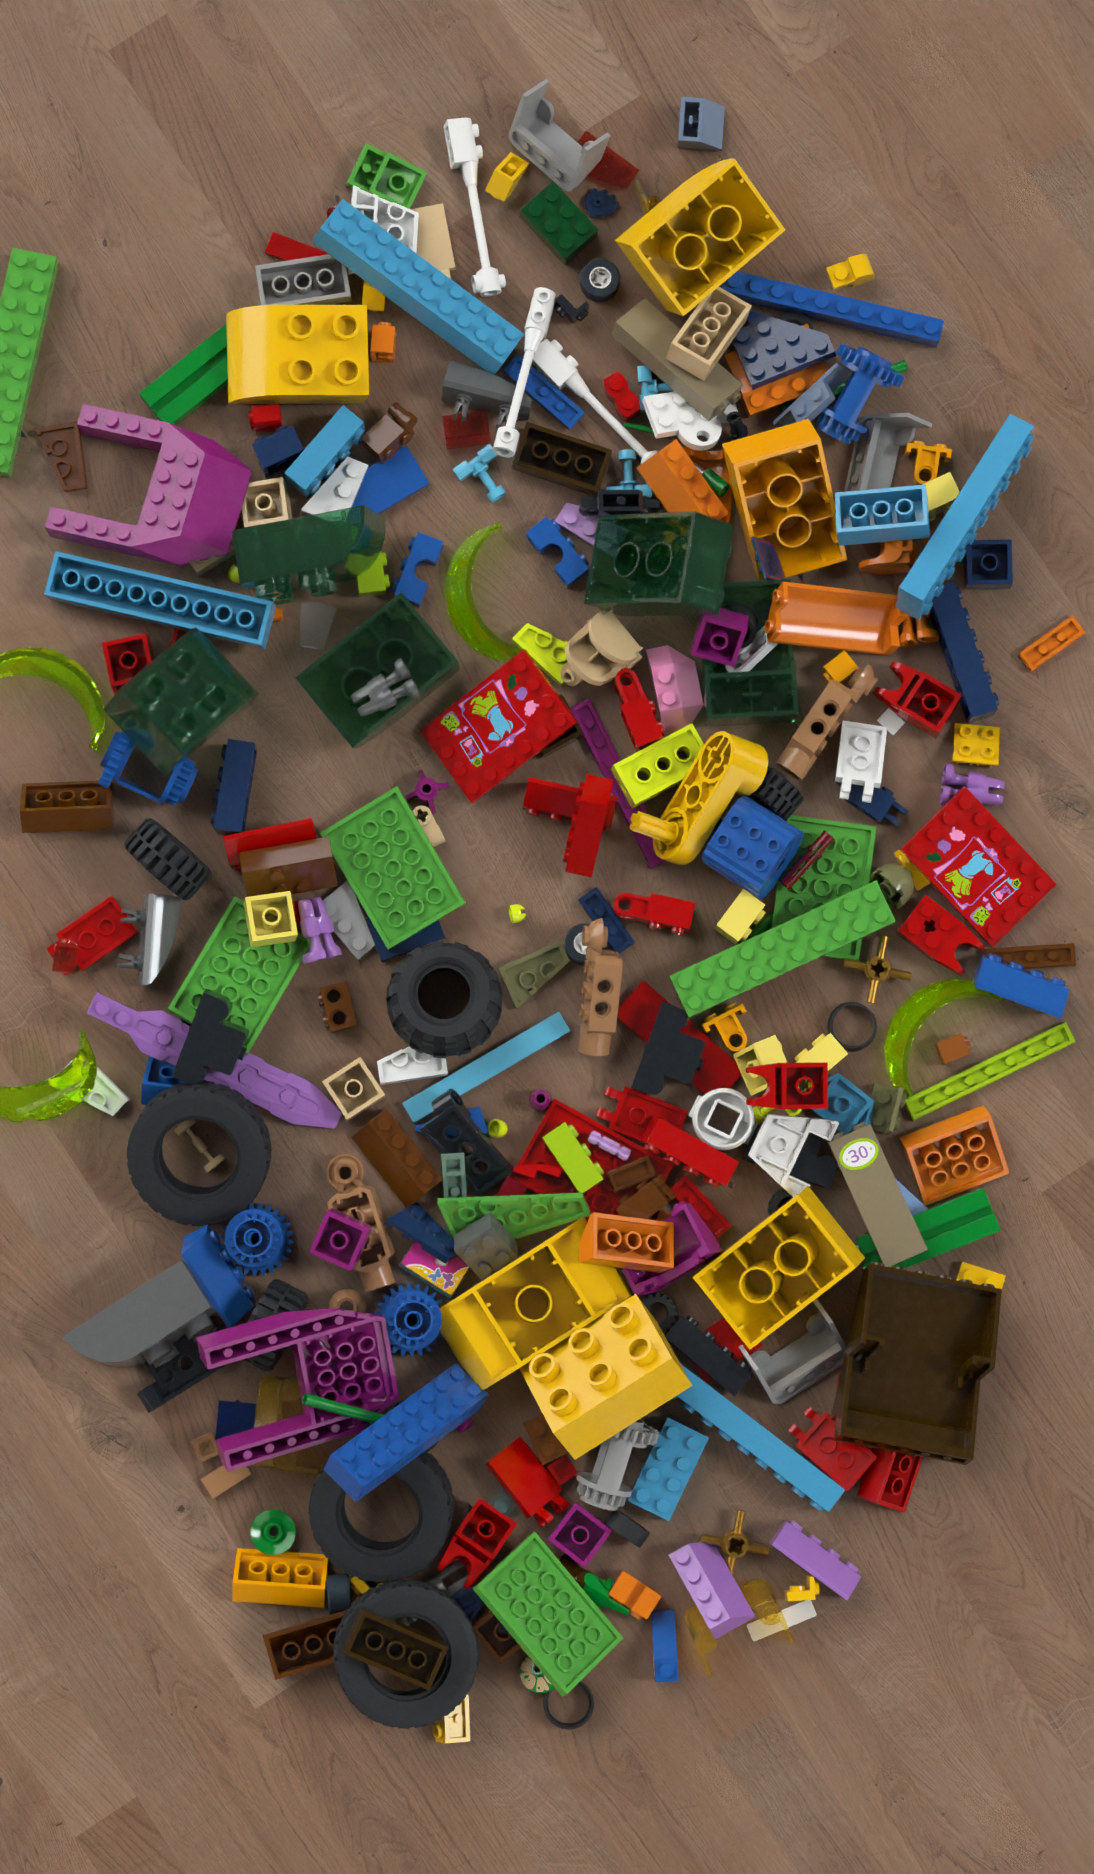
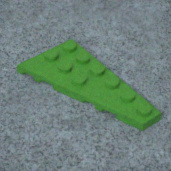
(517, 1213)

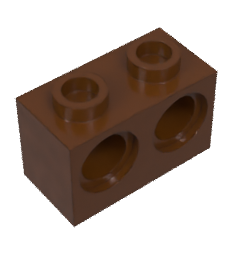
(343, 1006)

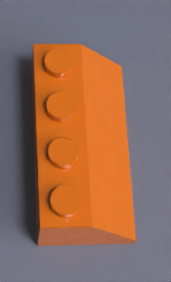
(680, 483)
(628, 1243)

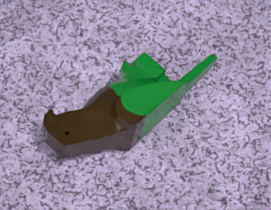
(593, 1586)

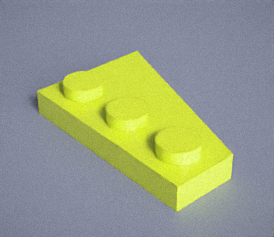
(544, 649)

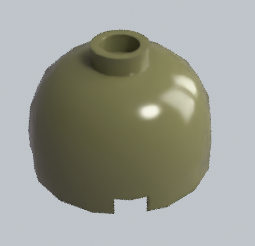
(894, 883)

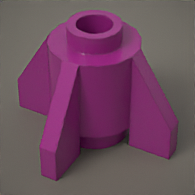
(426, 797)

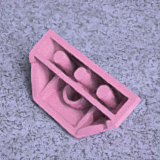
(674, 687)

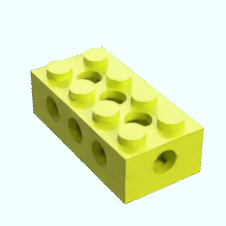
(646, 761)

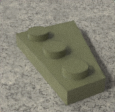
(531, 971)

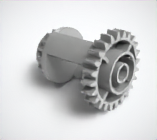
(604, 1485)

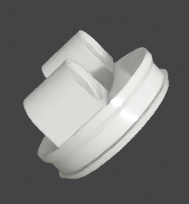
(732, 1099)

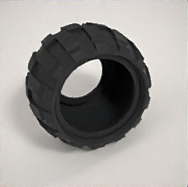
(452, 1035)

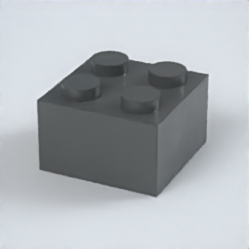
(486, 1246)

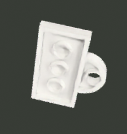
(674, 416)

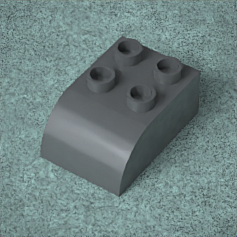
(147, 1322)

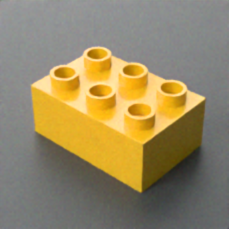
(605, 1377)

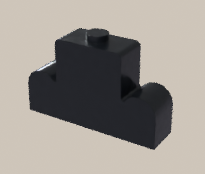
(211, 1041)
(668, 1053)
(807, 1166)

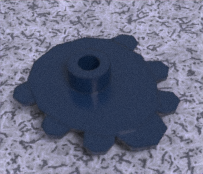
(600, 203)

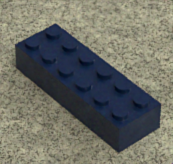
(962, 656)

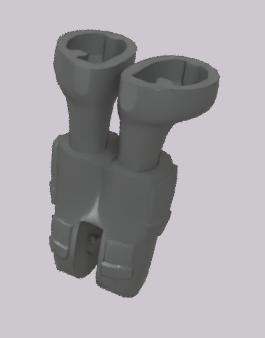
(379, 691)

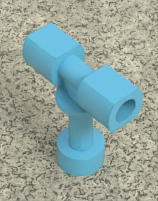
(649, 386)
(627, 456)
(478, 467)

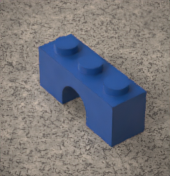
(547, 535)
(423, 550)

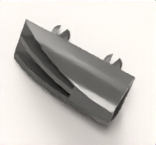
(480, 390)
(158, 928)

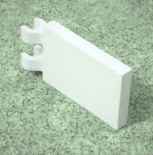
(860, 758)

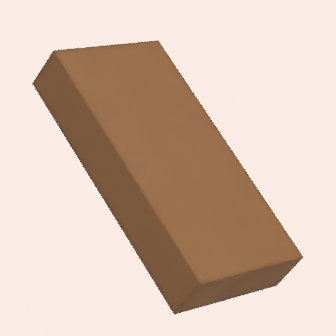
(221, 1480)

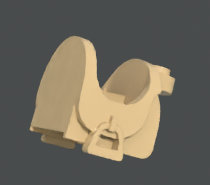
(599, 651)

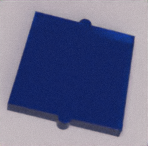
(234, 1417)

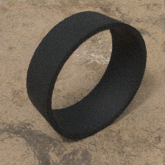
(846, 1047)
(568, 1726)

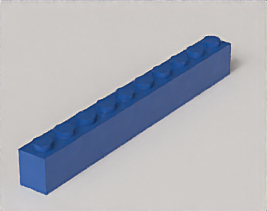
(835, 308)

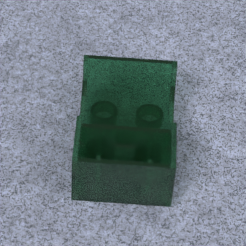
(769, 688)

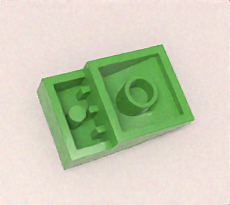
(386, 176)

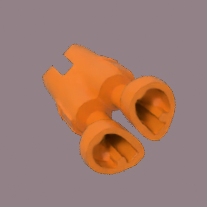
(924, 632)

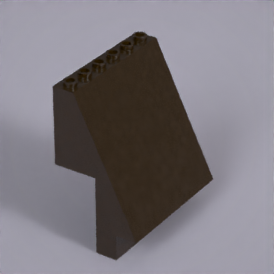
(916, 1363)

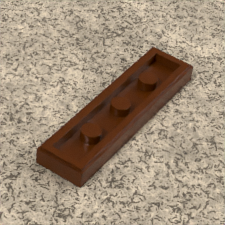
(1037, 956)

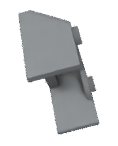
(549, 145)
(877, 450)
(801, 1361)

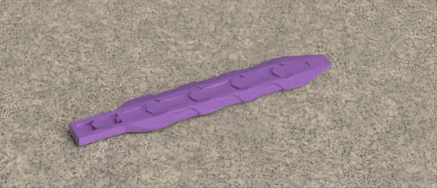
(263, 1084)

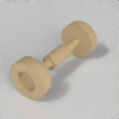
(199, 1144)

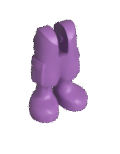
(975, 782)
(314, 924)

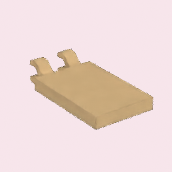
(434, 238)

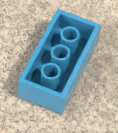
(325, 452)
(882, 515)
(668, 1469)

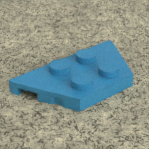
(846, 1104)

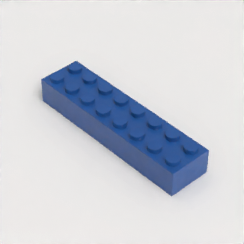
(405, 1432)

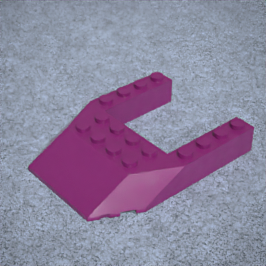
(189, 501)
(335, 1357)

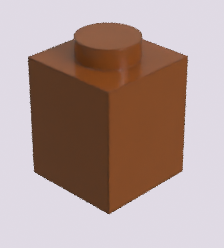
(953, 1048)

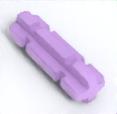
(609, 1145)

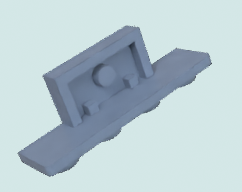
(815, 398)

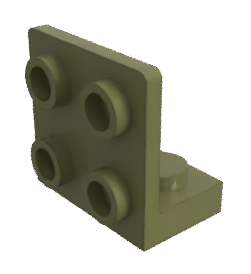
(886, 1108)

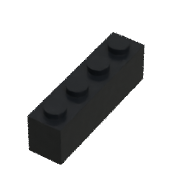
(709, 1356)

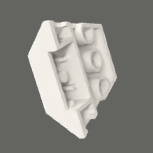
(392, 217)

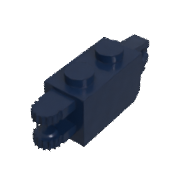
(880, 803)

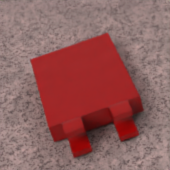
(97, 933)
(636, 1111)
(728, 1337)
(839, 1460)
(527, 1481)

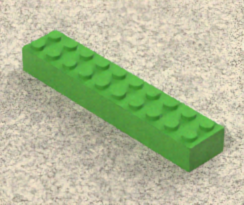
(22, 325)
(782, 949)

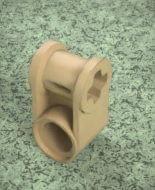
(430, 826)

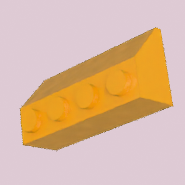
(280, 1578)

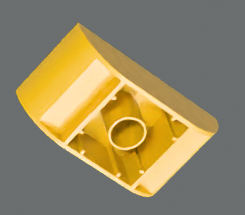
(529, 1307)

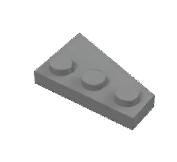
(349, 920)

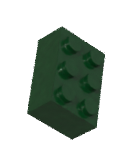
(558, 223)

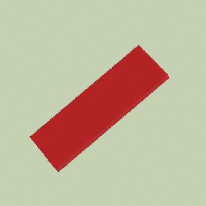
(639, 1015)

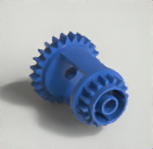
(867, 371)
(116, 759)
(272, 1241)
(396, 1311)

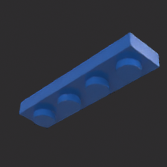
(546, 394)

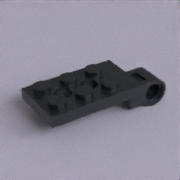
(172, 1379)

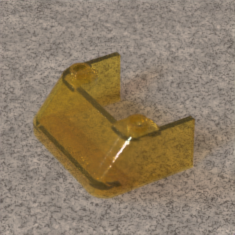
(270, 1398)
(760, 1599)

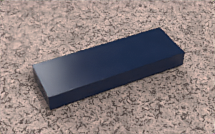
(596, 908)

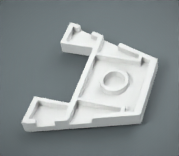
(781, 1142)

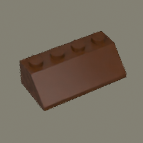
(66, 806)
(396, 1158)
(302, 1645)

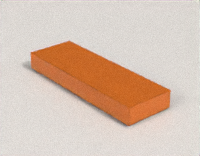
(1051, 643)

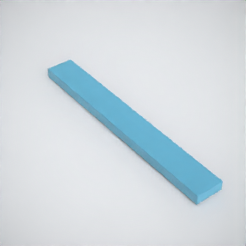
(489, 1064)

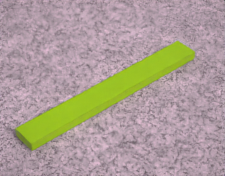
(989, 1071)

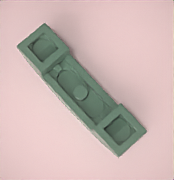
(453, 1177)

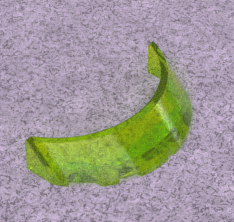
(461, 602)
(66, 673)
(911, 1017)
(54, 1095)

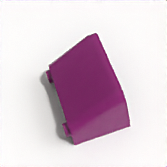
(692, 1249)

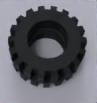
(778, 794)

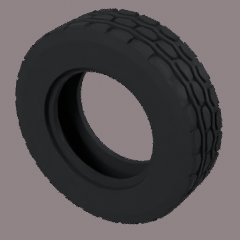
(186, 1202)
(385, 1560)
(454, 1677)

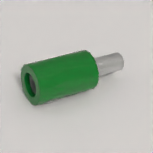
(716, 483)

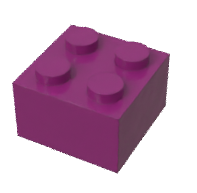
(720, 637)
(341, 1239)
(580, 1534)

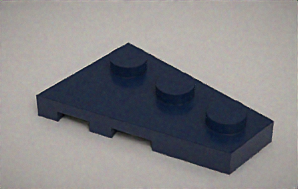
(421, 1227)

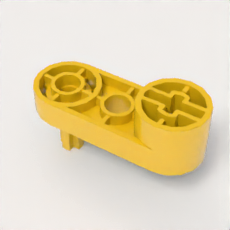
(720, 770)

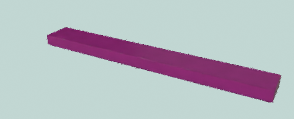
(606, 757)

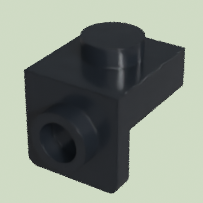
(565, 308)

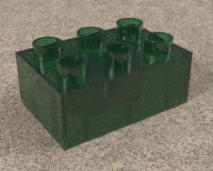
(659, 564)

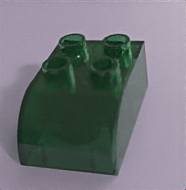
(308, 552)
(372, 650)
(180, 700)

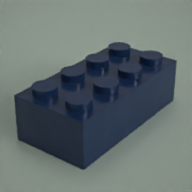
(235, 787)

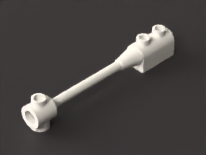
(464, 154)
(534, 332)
(563, 372)

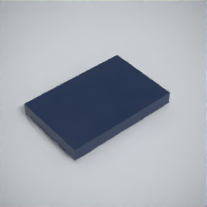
(430, 934)

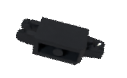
(618, 503)

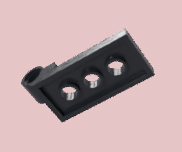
(453, 1114)

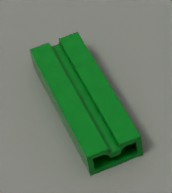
(190, 381)
(943, 1228)

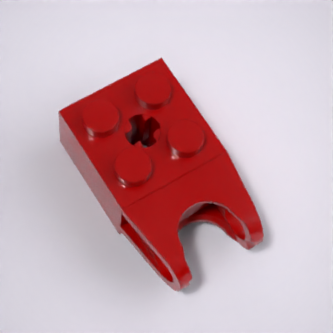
(117, 652)
(912, 696)
(637, 711)
(657, 912)
(945, 938)
(783, 1083)
(473, 1547)

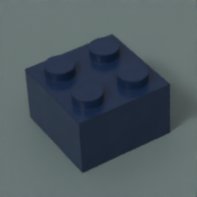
(277, 450)
(988, 564)

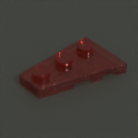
(612, 167)

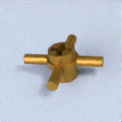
(870, 974)
(737, 1534)

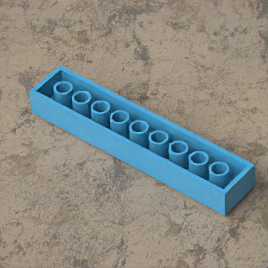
(417, 287)
(965, 517)
(160, 600)
(761, 1443)

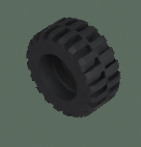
(167, 859)
(276, 1299)

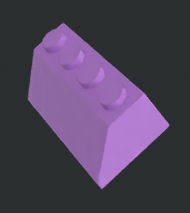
(816, 1560)
(712, 1587)

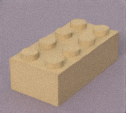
(708, 332)

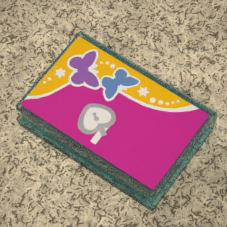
(433, 1272)

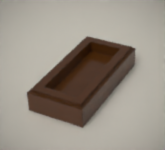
(631, 1174)

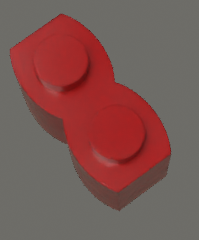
(618, 392)
(265, 418)

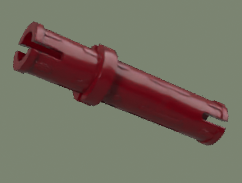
(788, 879)

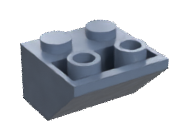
(700, 124)

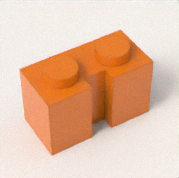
(383, 342)
(634, 1595)

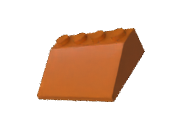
(774, 393)
(954, 1155)

